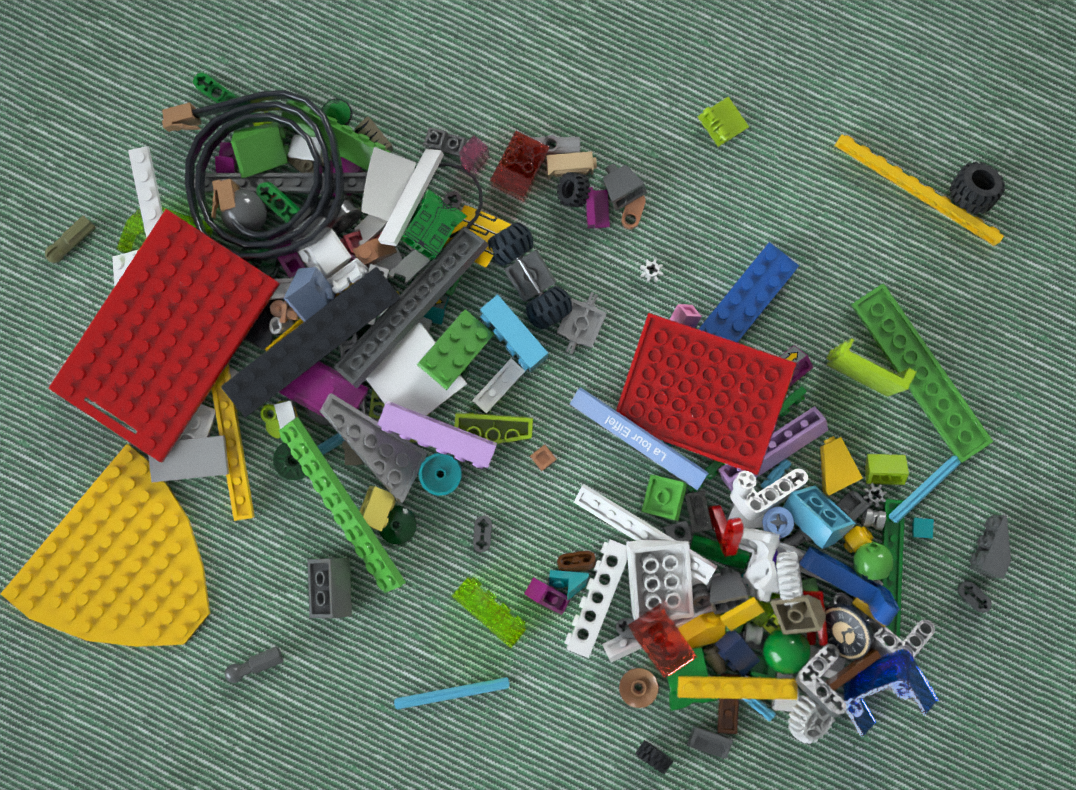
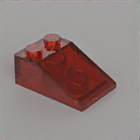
(662, 640)

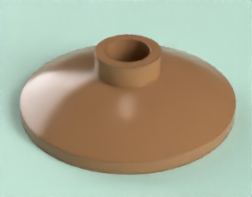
(642, 697)

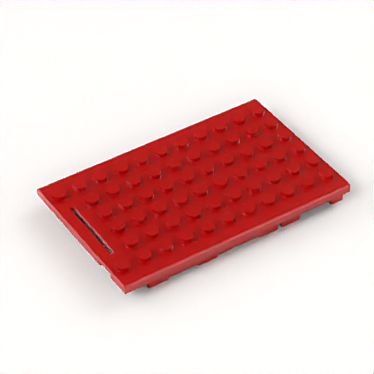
(164, 335)

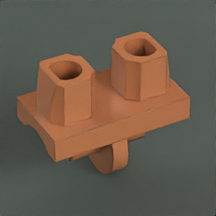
(283, 310)

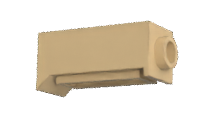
(571, 162)

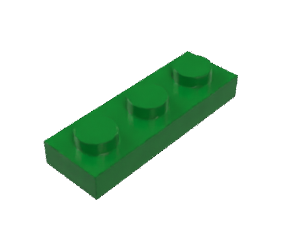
(711, 550)

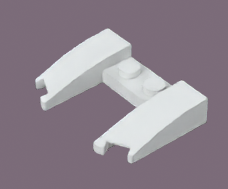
(410, 265)

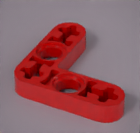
(728, 533)

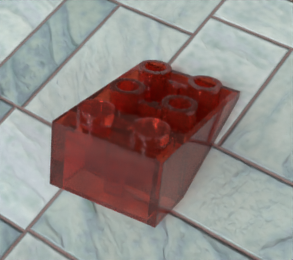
(519, 166)

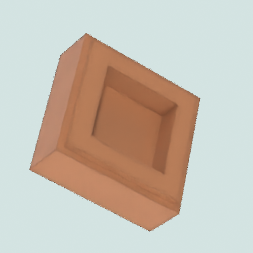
(543, 457)

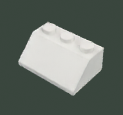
(327, 254)

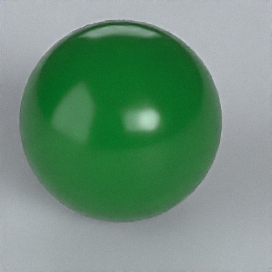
(786, 652)

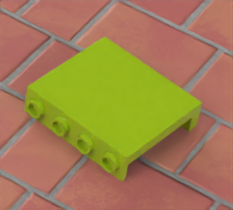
(867, 372)

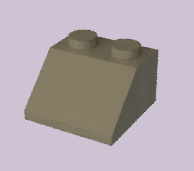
(801, 616)

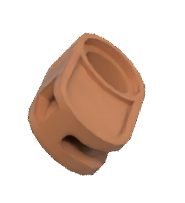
(634, 208)

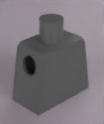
(623, 185)
(727, 591)

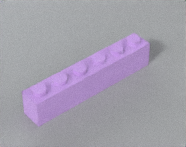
(436, 434)
(784, 443)

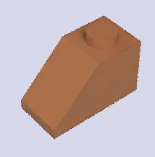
(373, 252)

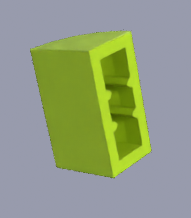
(886, 469)

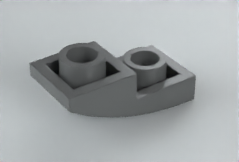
(447, 143)

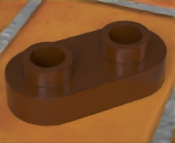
(576, 561)

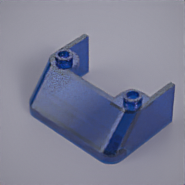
(892, 671)

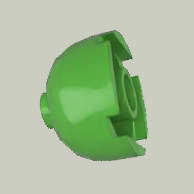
(873, 561)

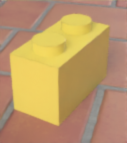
(377, 507)

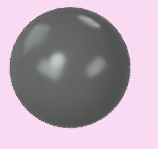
(249, 212)

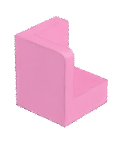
(686, 315)

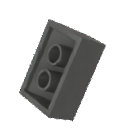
(329, 588)

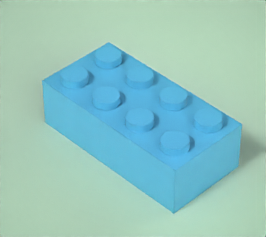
(514, 333)

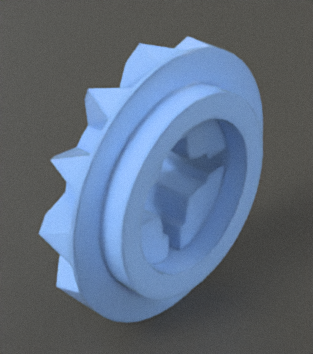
(784, 515)

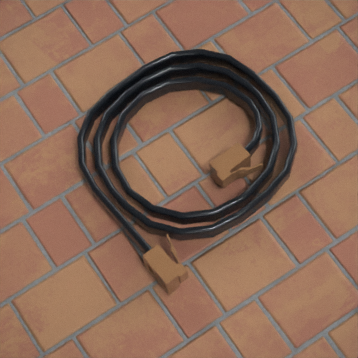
(188, 118)

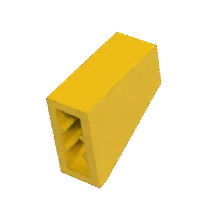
(837, 466)

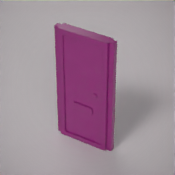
(317, 383)

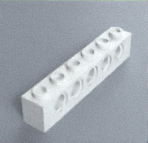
(585, 646)

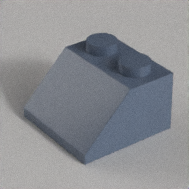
(308, 292)

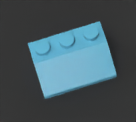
(818, 516)

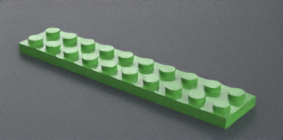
(930, 384)
(341, 505)

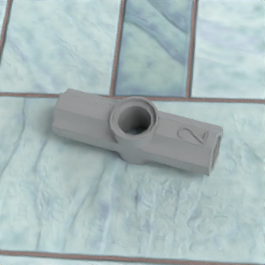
(564, 144)

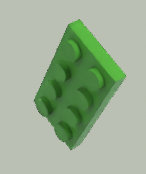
(455, 349)

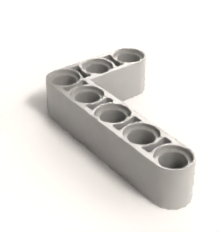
(883, 634)

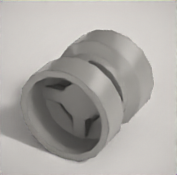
(873, 519)

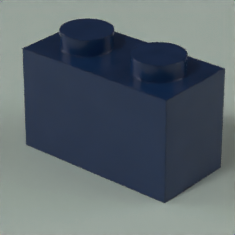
(736, 650)

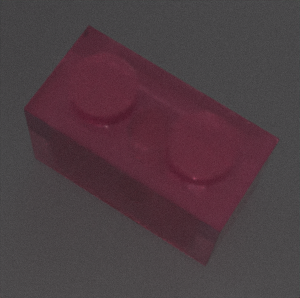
(474, 154)

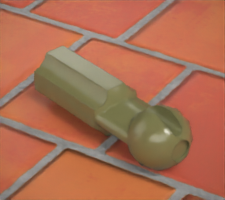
(69, 239)

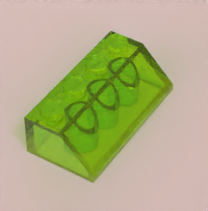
(489, 611)

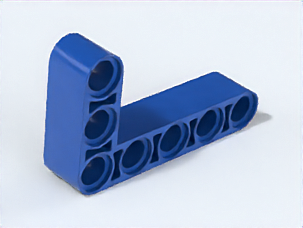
(840, 575)

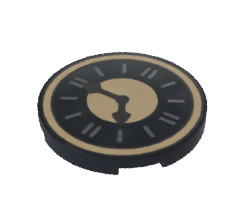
(848, 631)

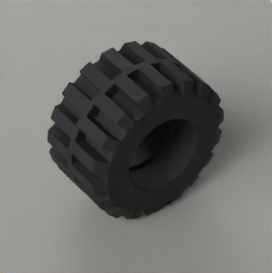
(977, 187)

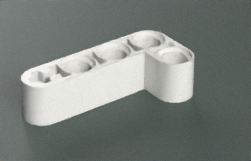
(772, 492)

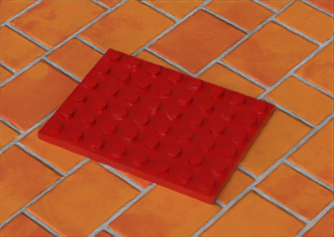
(705, 392)

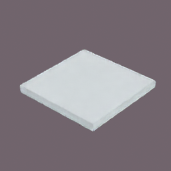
(405, 383)

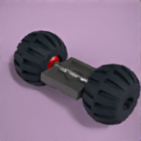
(530, 276)

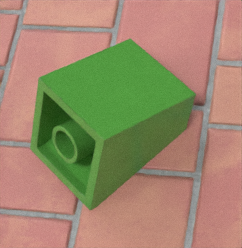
(259, 148)

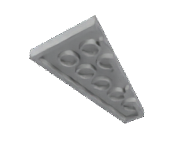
(386, 454)

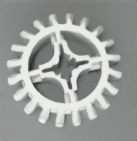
(789, 576)
(809, 720)

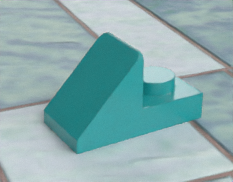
(573, 580)

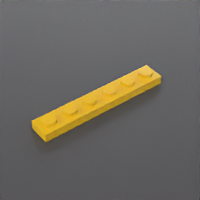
(737, 687)

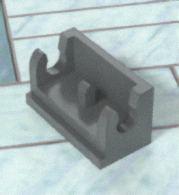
(853, 505)
(709, 742)

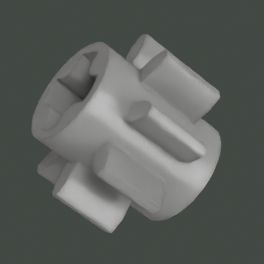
(879, 494)

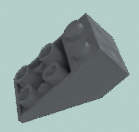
(993, 549)

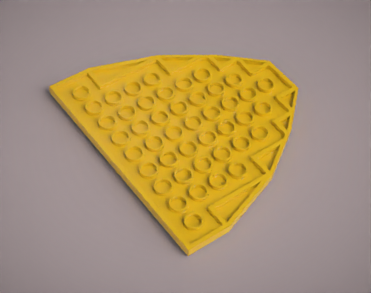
(118, 564)

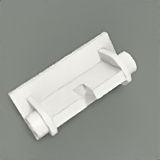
(346, 275)

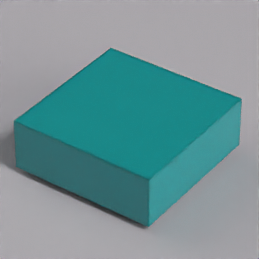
(922, 528)

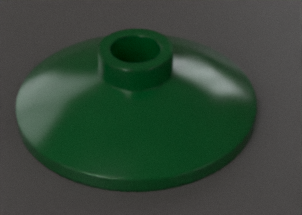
(406, 529)

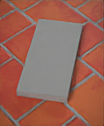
(192, 460)

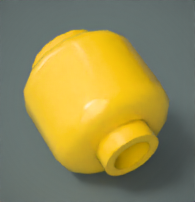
(857, 537)

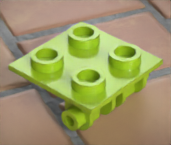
(723, 121)

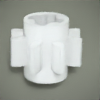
(656, 270)

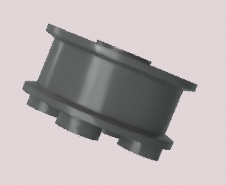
(347, 216)

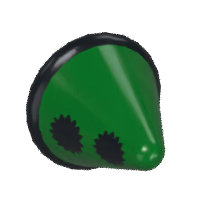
(339, 110)

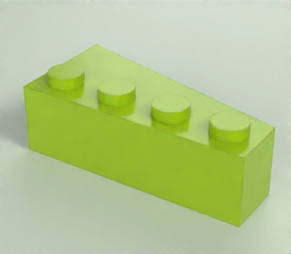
(495, 427)

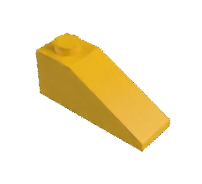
(703, 629)

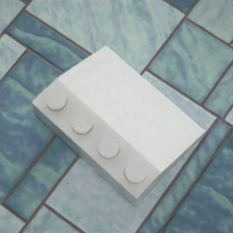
(660, 575)

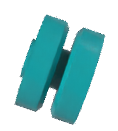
(435, 484)

